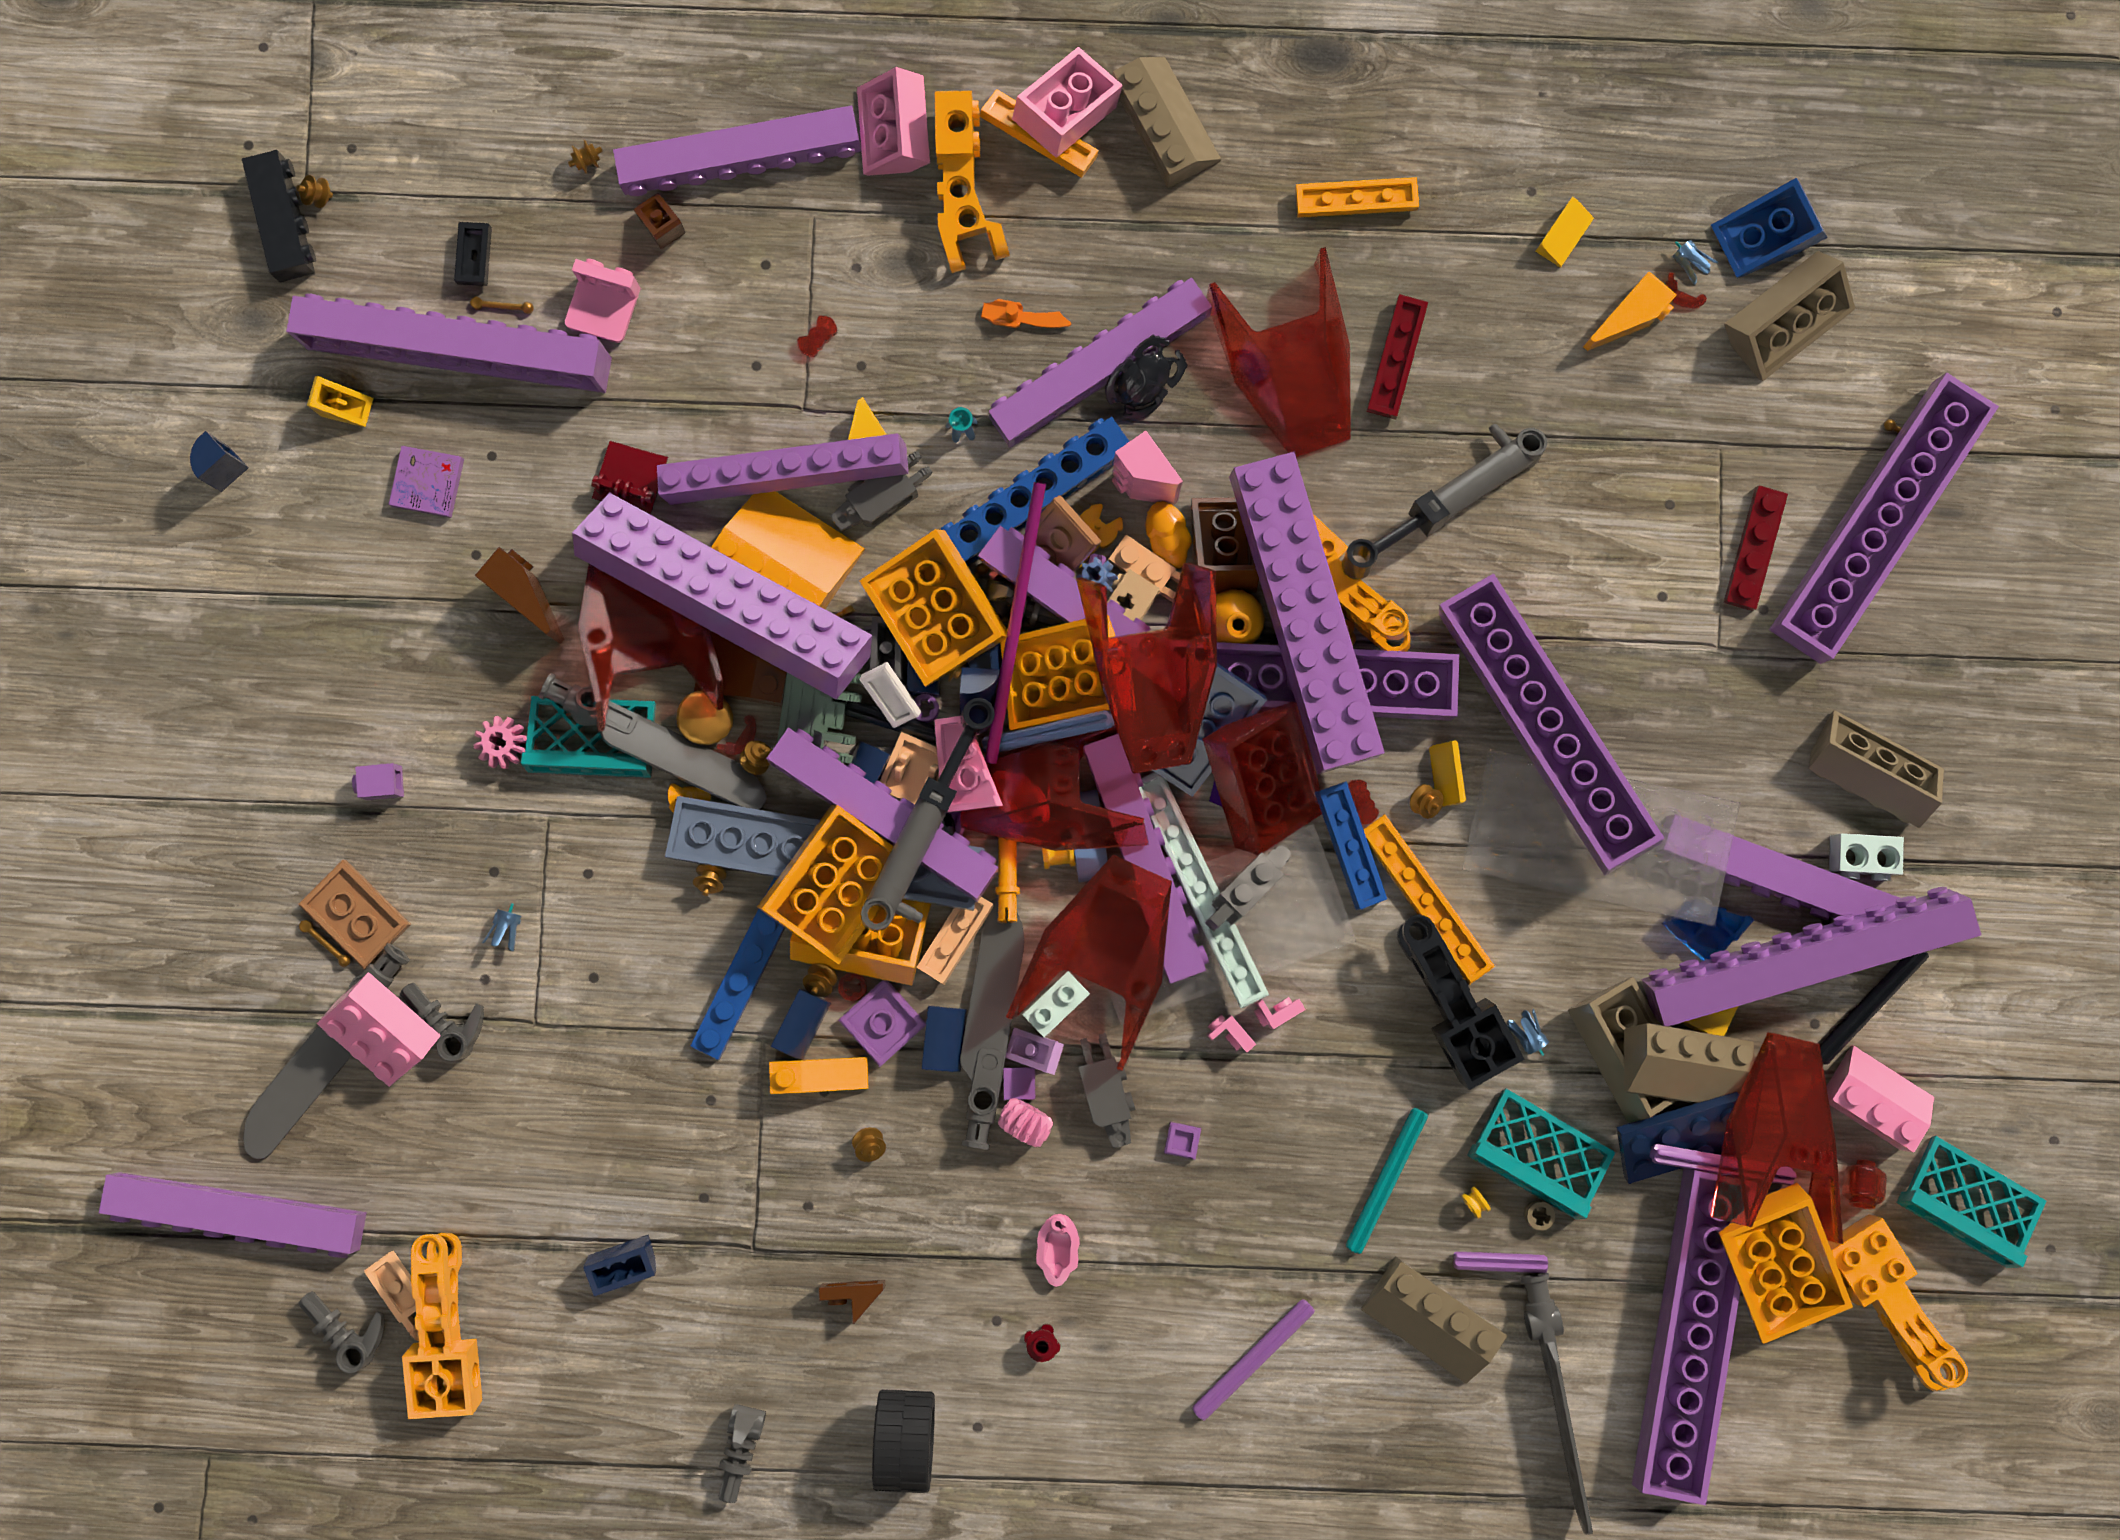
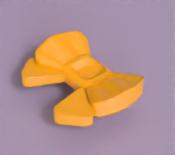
(1105, 533)
(690, 791)

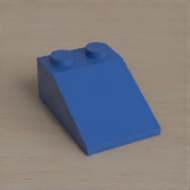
(1769, 229)

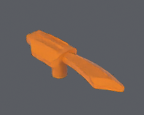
(1011, 315)

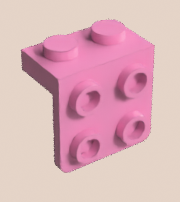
(602, 300)

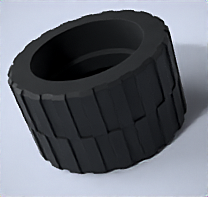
(903, 1441)

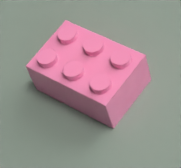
(1067, 102)
(378, 1029)

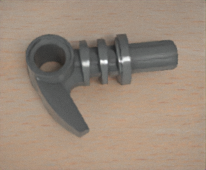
(1001, 599)
(448, 1030)
(340, 1338)
(745, 1425)

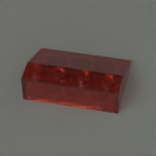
(1264, 777)

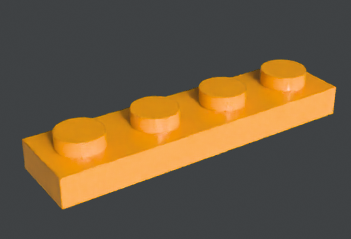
(999, 112)
(1357, 197)

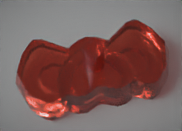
(817, 336)
(1364, 804)

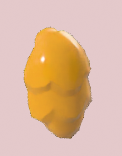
(1168, 533)

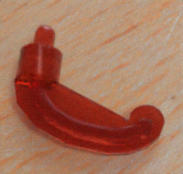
(1683, 299)
(747, 736)

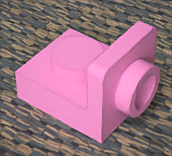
(1284, 1011)
(1236, 1037)

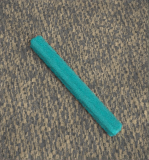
(1386, 1180)

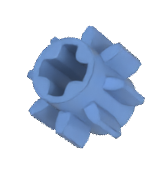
(1092, 569)

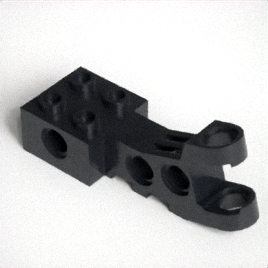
(1472, 1032)

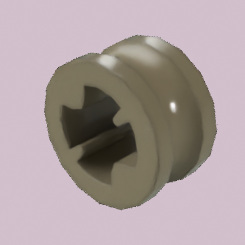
(1531, 1221)

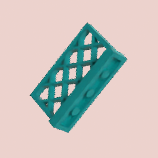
(580, 761)
(1527, 1177)
(1968, 1229)

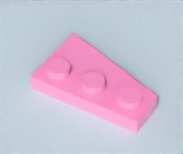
(972, 779)

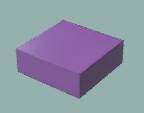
(1019, 1083)
(1182, 1140)

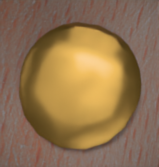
(701, 721)

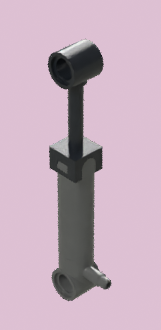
(1436, 507)
(921, 829)

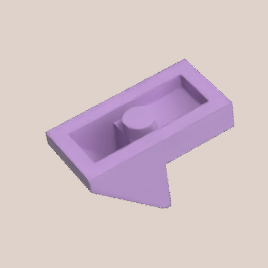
(1034, 1051)

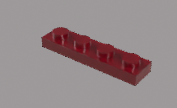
(1397, 356)
(1755, 548)

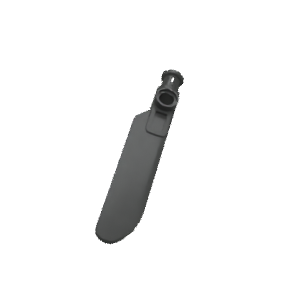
(661, 747)
(987, 1024)
(306, 1074)
(1544, 1323)

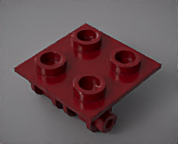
(629, 475)

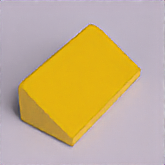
(1565, 233)
(1448, 772)

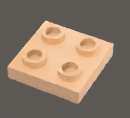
(910, 767)

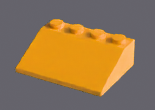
(789, 547)
(934, 607)
(1054, 676)
(828, 884)
(881, 954)
(1785, 1265)

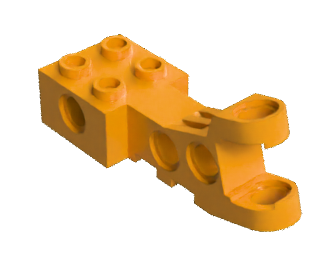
(956, 158)
(1360, 603)
(1876, 1274)
(441, 1368)

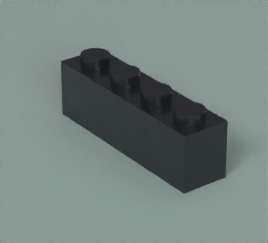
(279, 216)

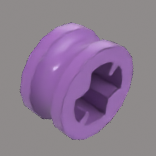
(933, 712)

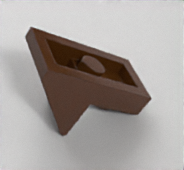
(660, 220)
(861, 1292)

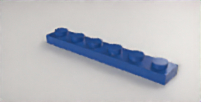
(738, 984)

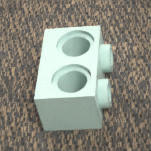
(1866, 851)
(1056, 1004)

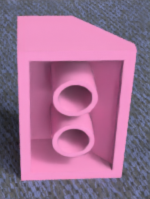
(893, 123)
(1145, 472)
(1880, 1100)

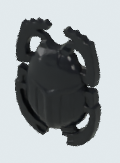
(1144, 378)

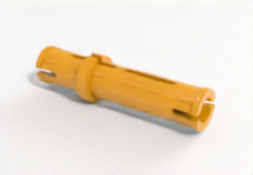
(1007, 881)

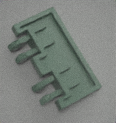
(816, 713)

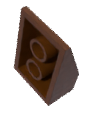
(1222, 544)
(511, 579)
(747, 675)

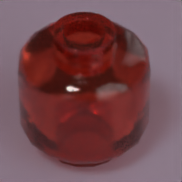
(1864, 1184)

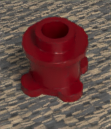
(1043, 1334)

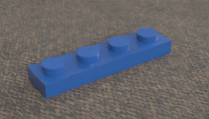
(1351, 845)

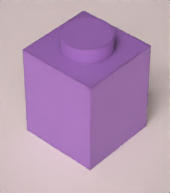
(378, 781)

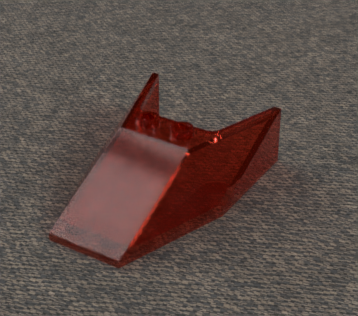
(1295, 370)
(634, 633)
(1159, 677)
(1044, 804)
(1111, 937)
(1780, 1123)

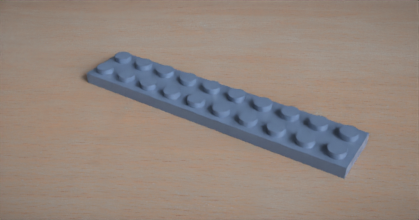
(766, 844)

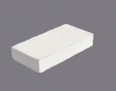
(890, 695)

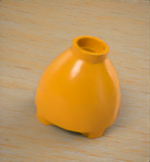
(1238, 605)

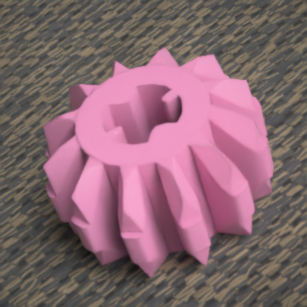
(494, 753)
(1025, 1122)

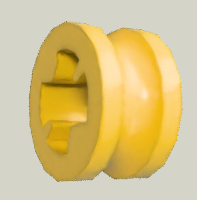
(1476, 1202)

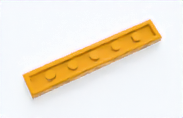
(1426, 898)

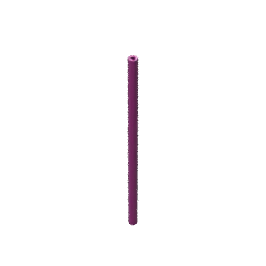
(1015, 622)

